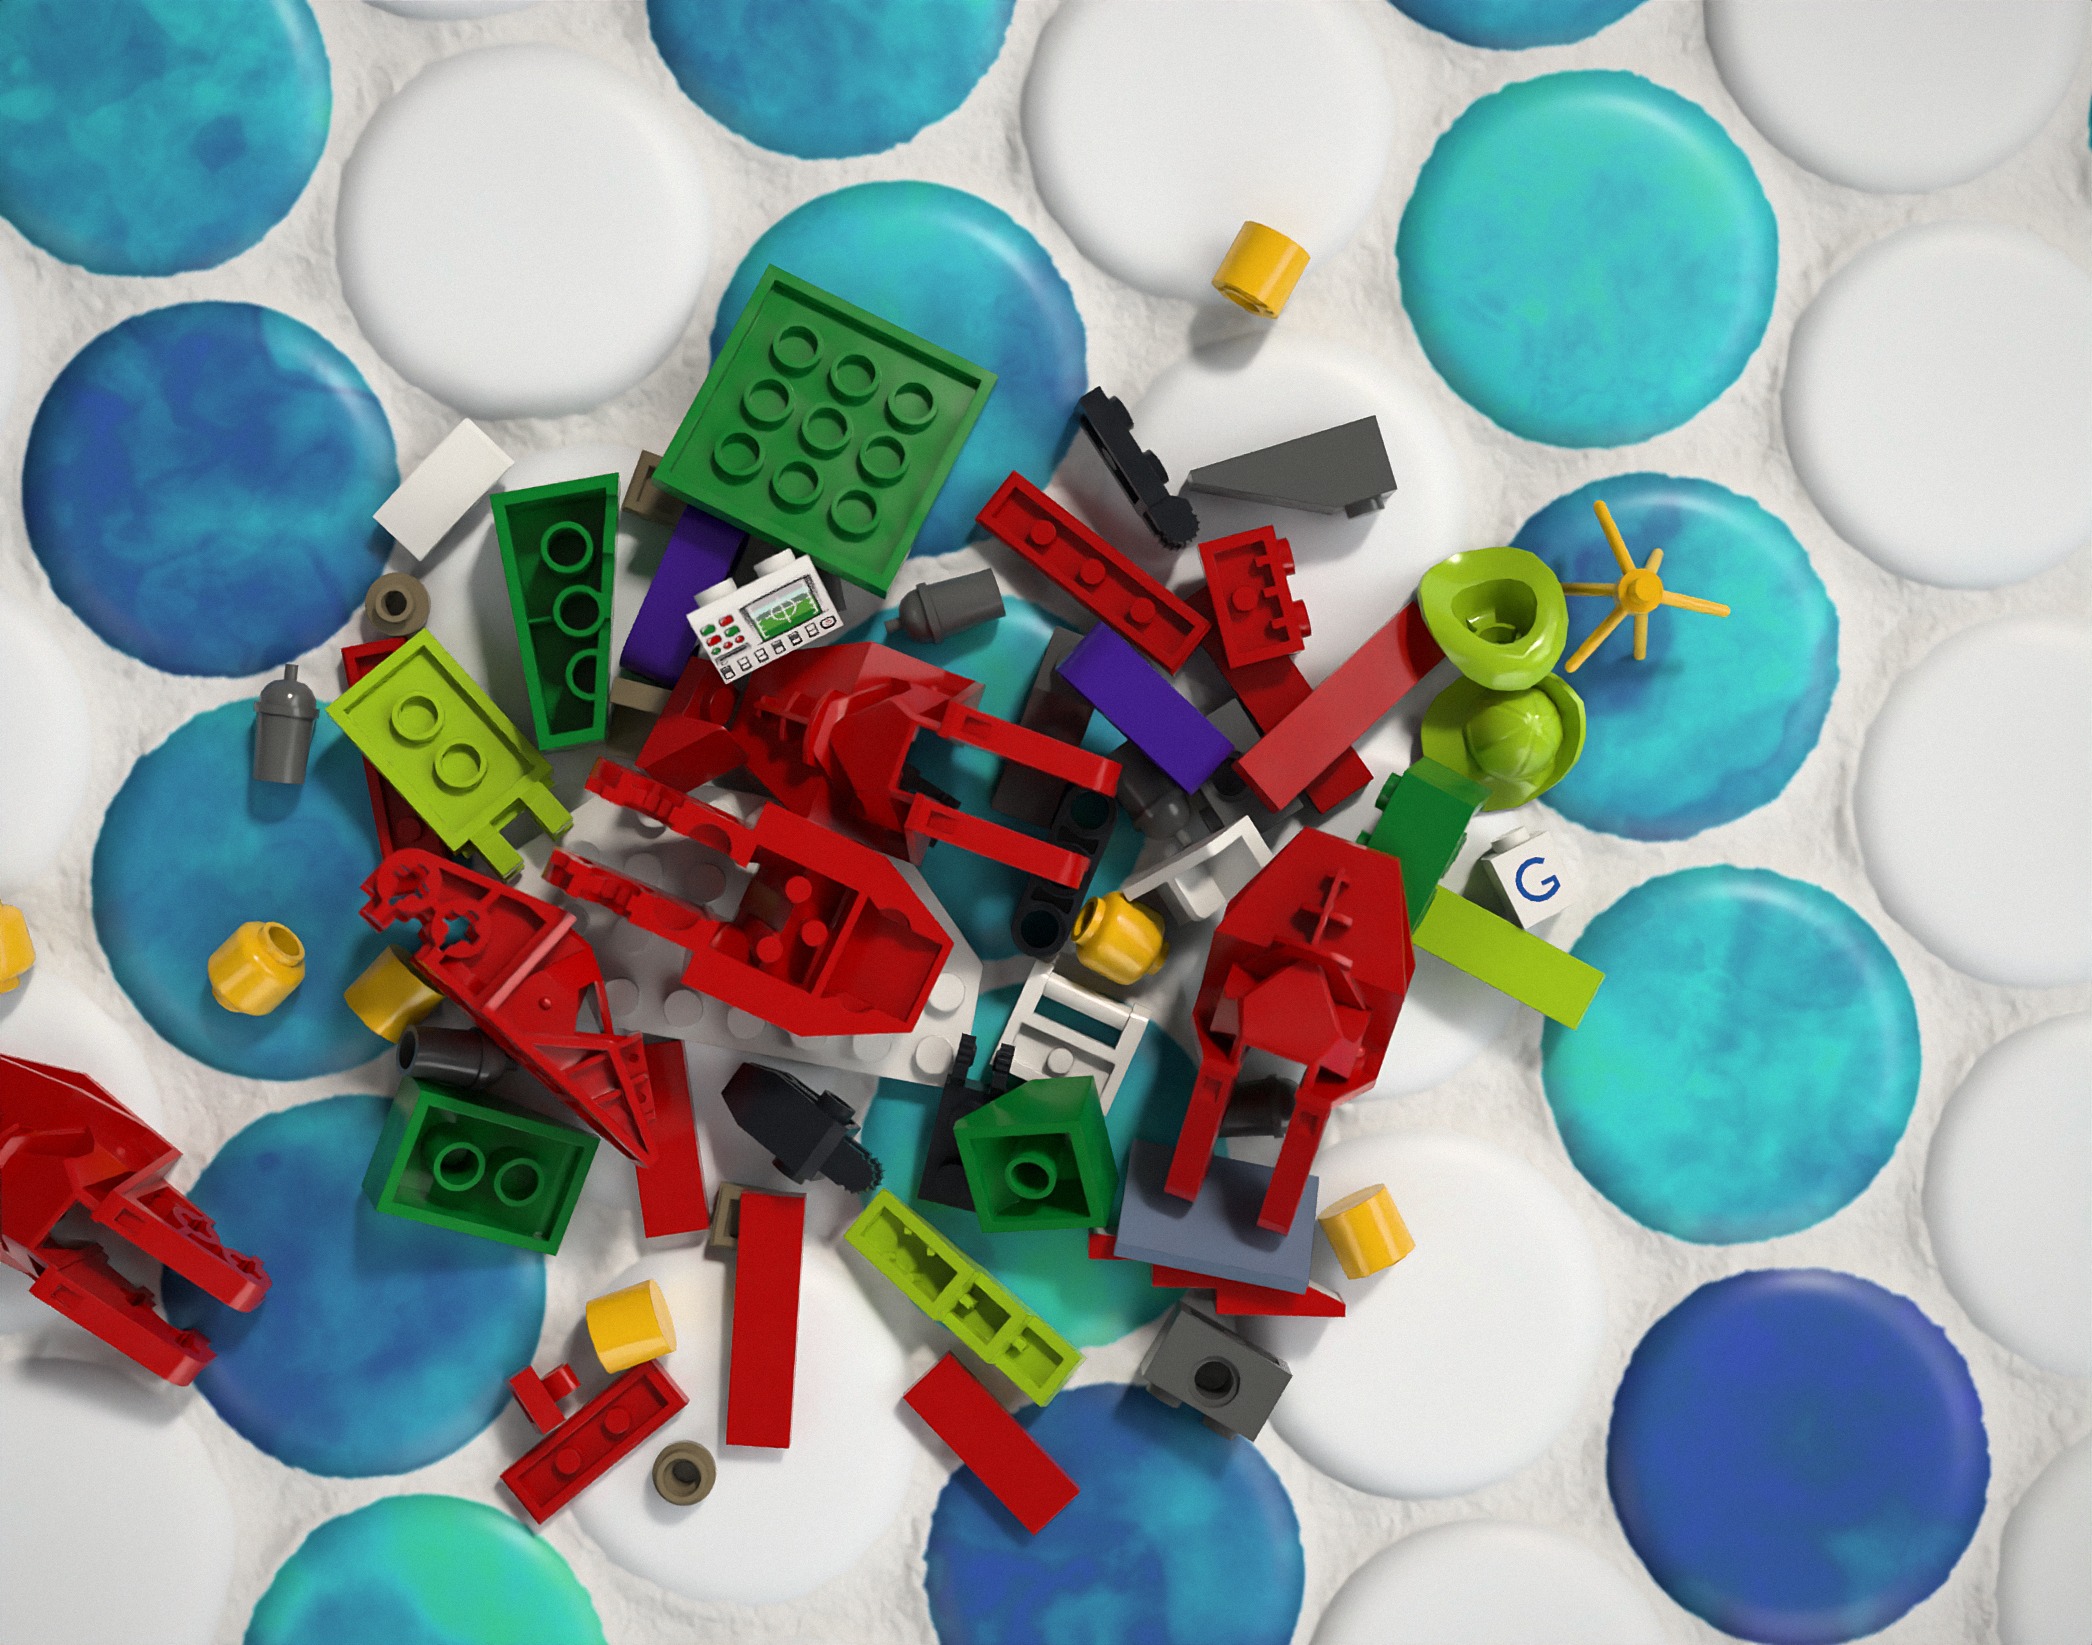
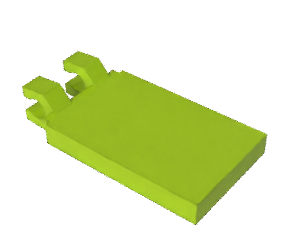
(450, 752)

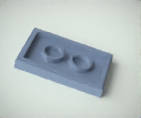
(1219, 1229)

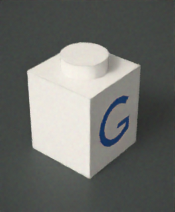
(1529, 876)

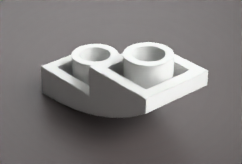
(443, 489)

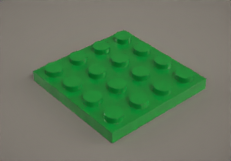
(825, 431)

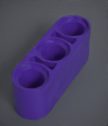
(697, 558)
(1145, 708)

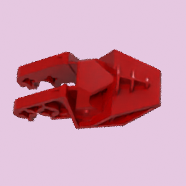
(834, 733)
(820, 937)
(1309, 972)
(523, 989)
(77, 1143)

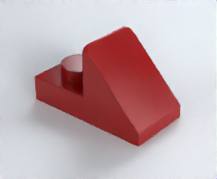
(689, 736)

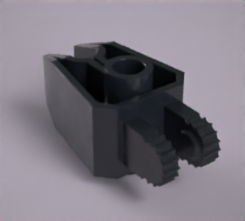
(803, 1129)

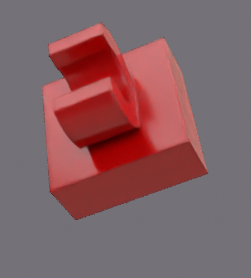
(538, 1396)

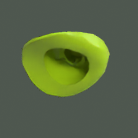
(1496, 615)
(1507, 739)

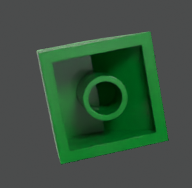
(1040, 1158)

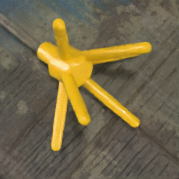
(1633, 593)

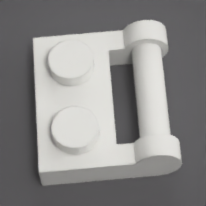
(1056, 1051)

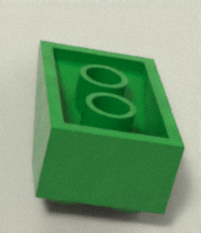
(478, 1165)

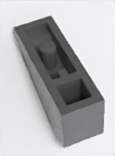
(1313, 473)
(1055, 712)

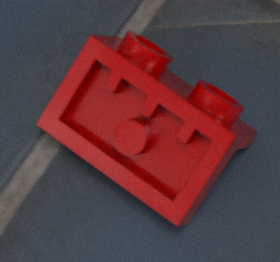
(1253, 597)

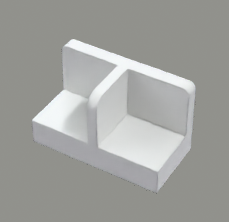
(1207, 872)

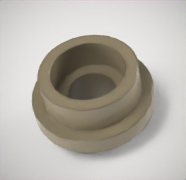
(416, 610)
(678, 1491)

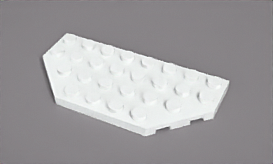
(645, 969)

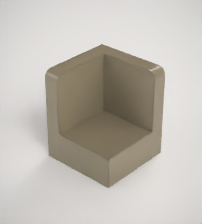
(634, 716)

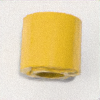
(1260, 270)
(392, 994)
(1366, 1231)
(630, 1326)

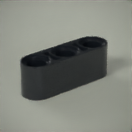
(1059, 901)

